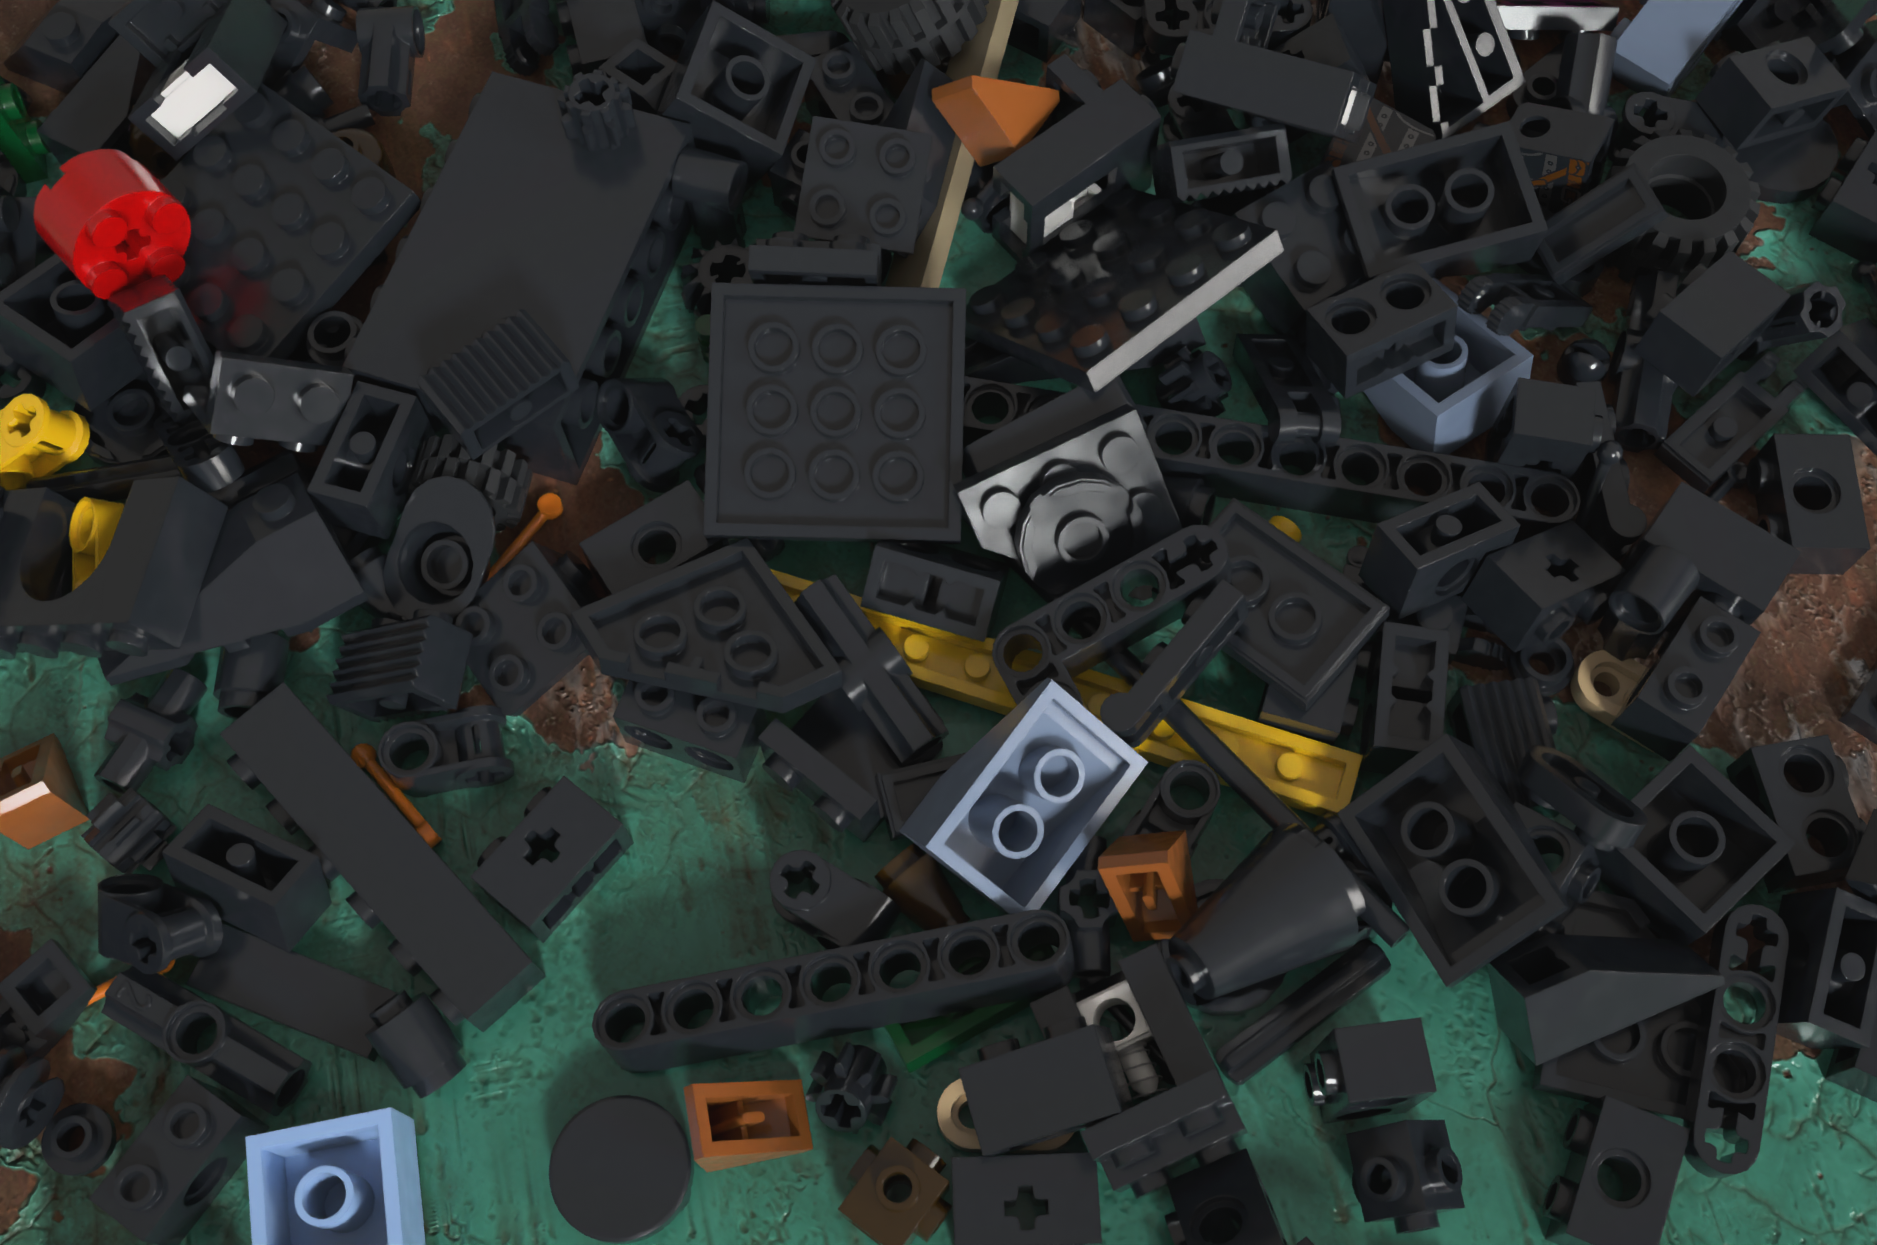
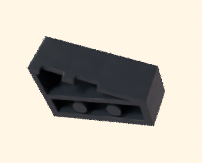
(1449, 60)

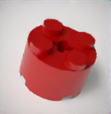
(113, 222)

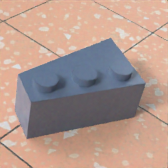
(1667, 42)

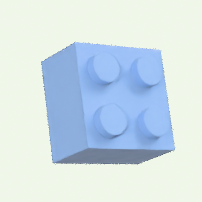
(337, 1182)

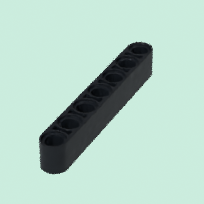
(806, 977)

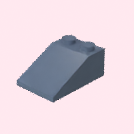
(1456, 393)
(1025, 799)

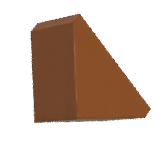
(994, 114)
(38, 793)
(1150, 883)
(746, 1122)

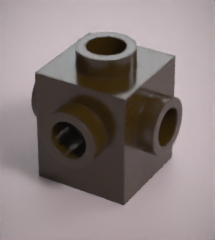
(879, 1171)

